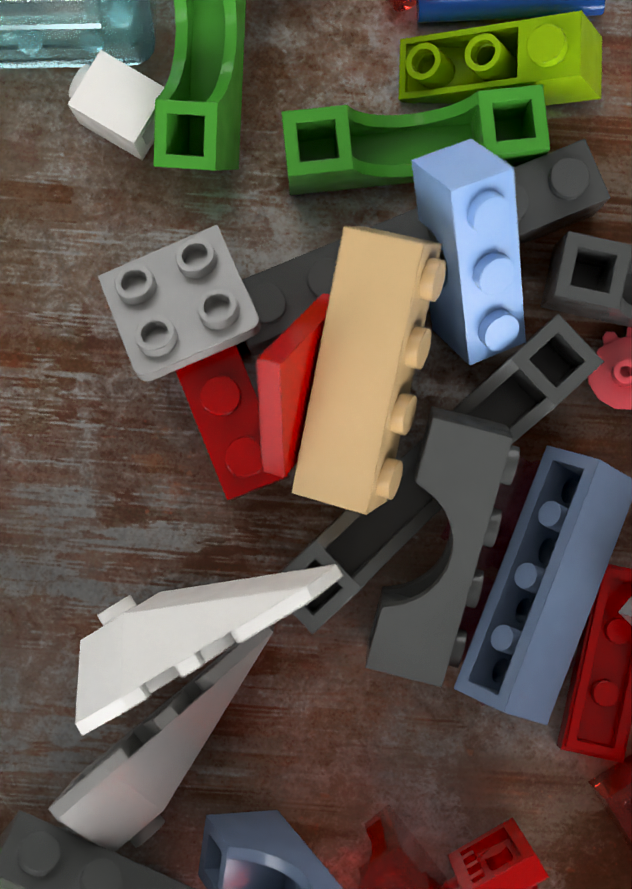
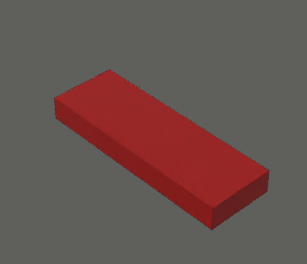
(600, 688)

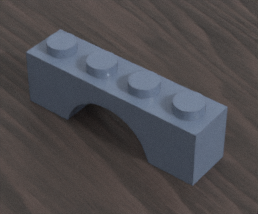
(258, 853)

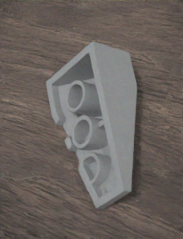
(135, 779)

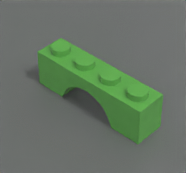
(203, 96)
(355, 149)

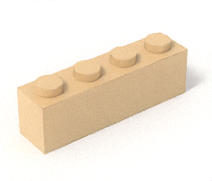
(367, 368)

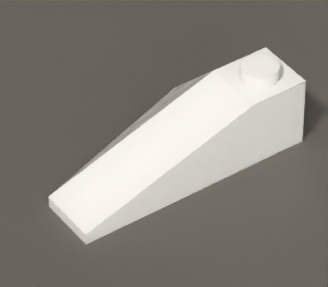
(178, 633)

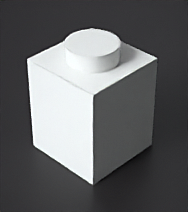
(116, 103)

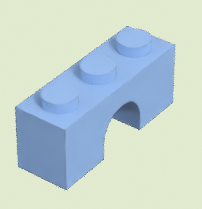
(471, 209)

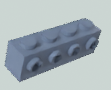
(546, 585)

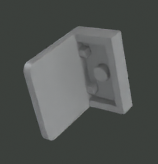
(180, 304)

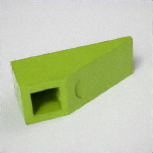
(545, 50)

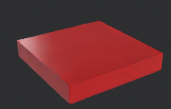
(286, 385)

